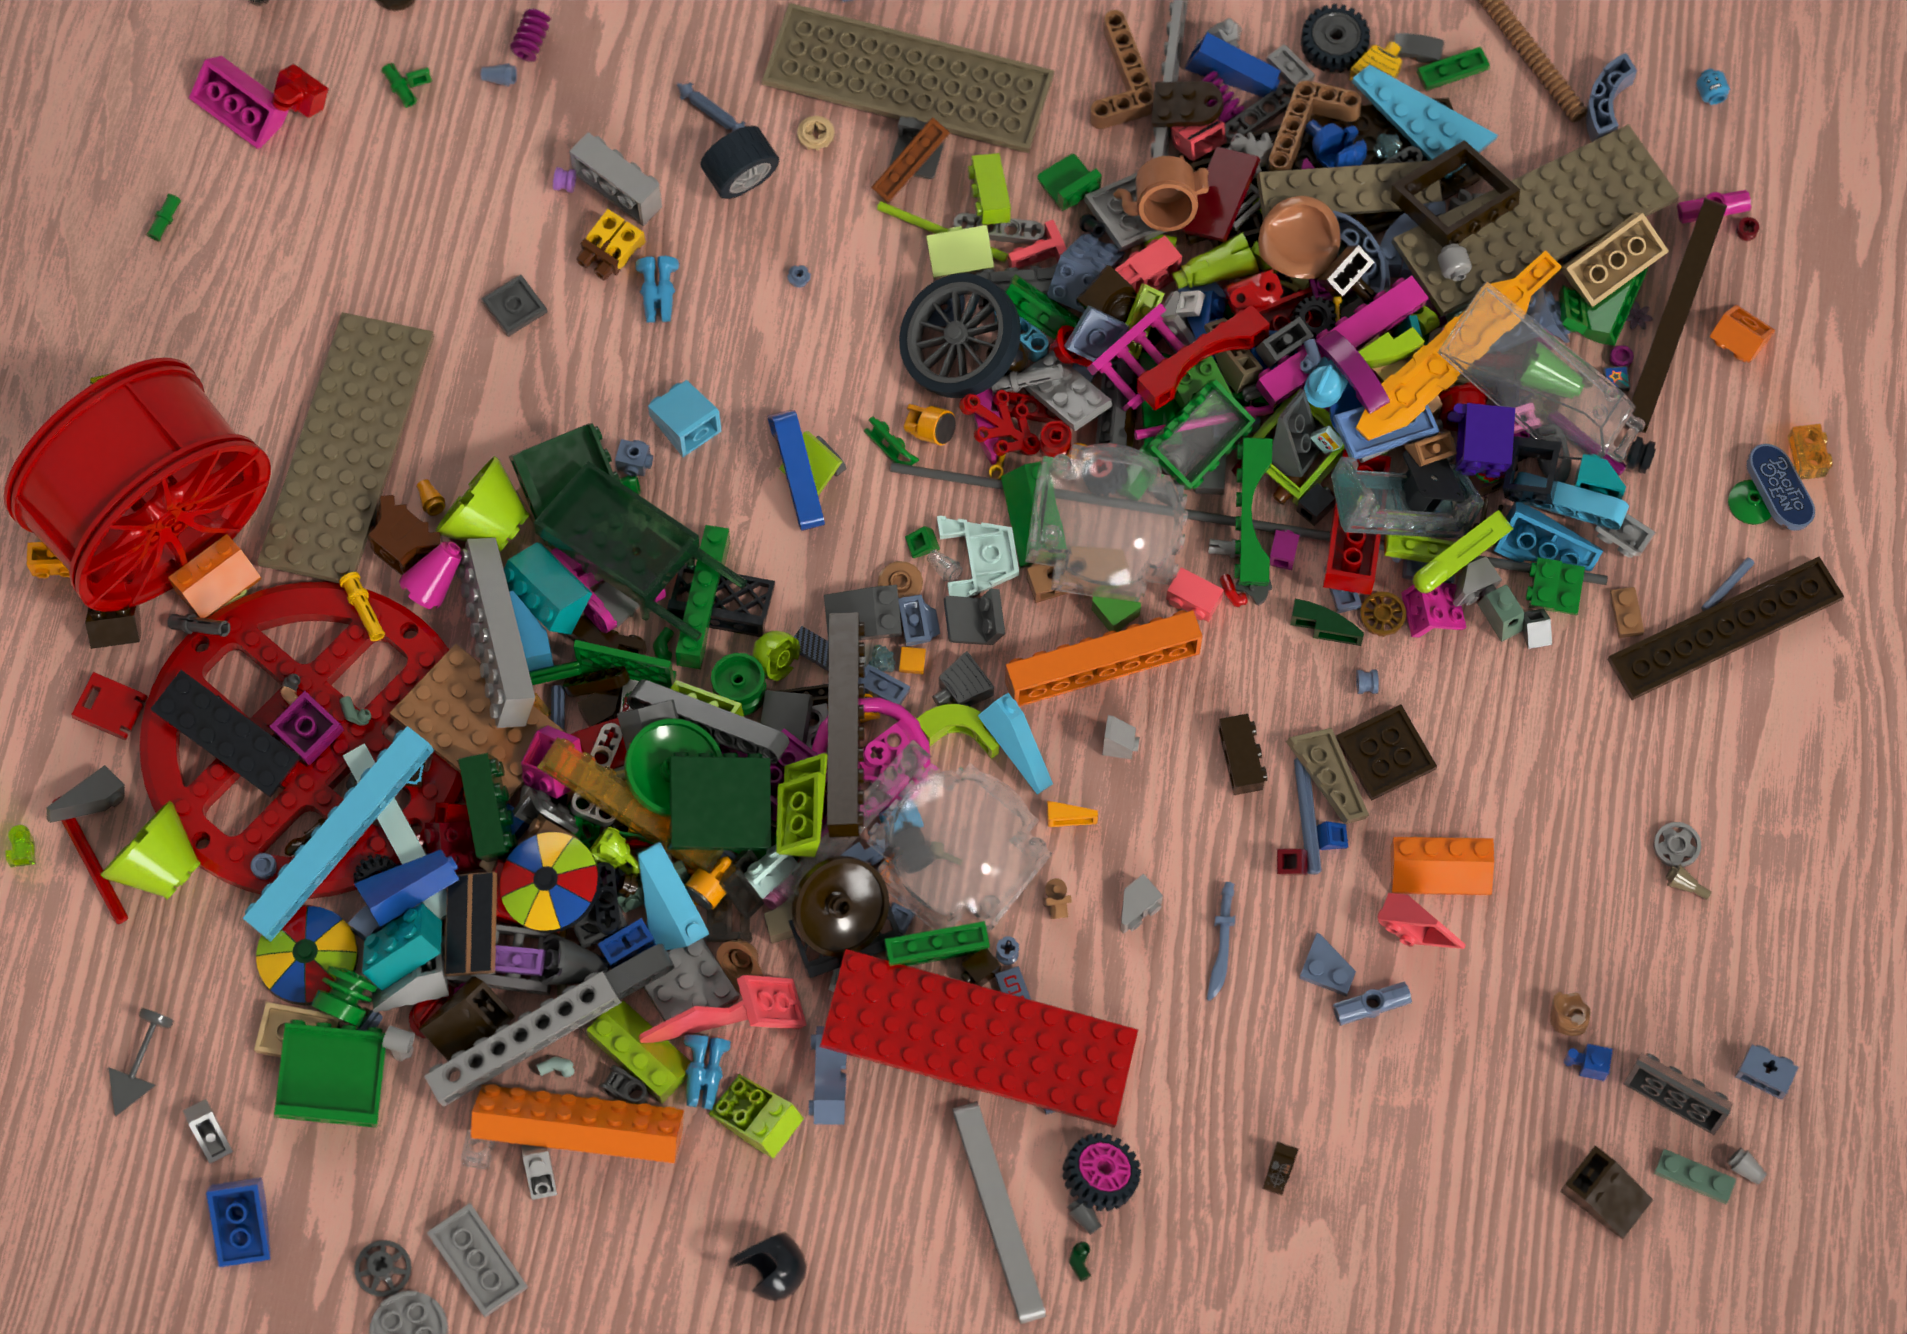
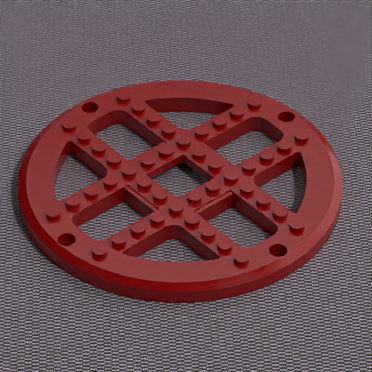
(304, 787)

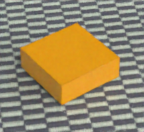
(912, 660)

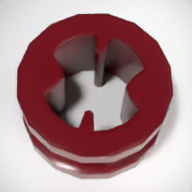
(1748, 221)

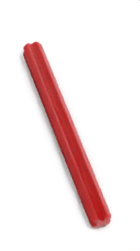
(95, 869)

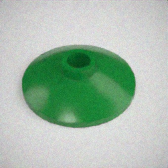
(1744, 508)

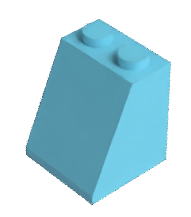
(685, 417)

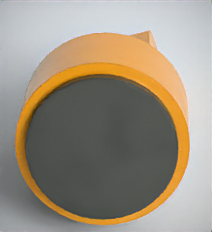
(934, 424)
(705, 886)

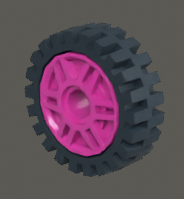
(1099, 1189)

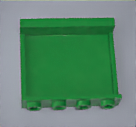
(330, 1074)

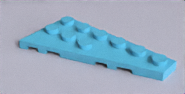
(1420, 118)

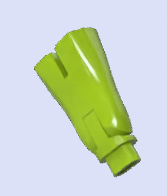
(1223, 262)

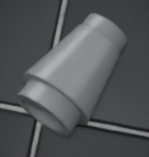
(1746, 1165)

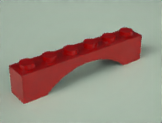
(1239, 332)

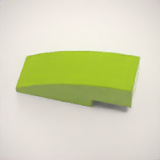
(1389, 350)

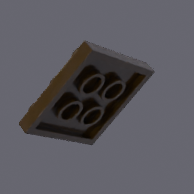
(1386, 752)

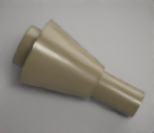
(1681, 879)

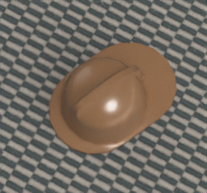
(738, 959)

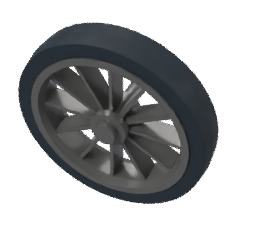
(960, 335)

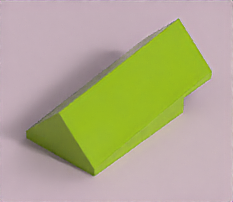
(801, 807)

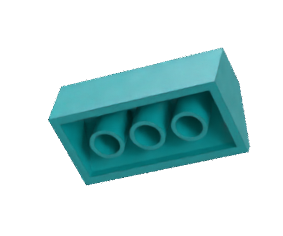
(547, 588)

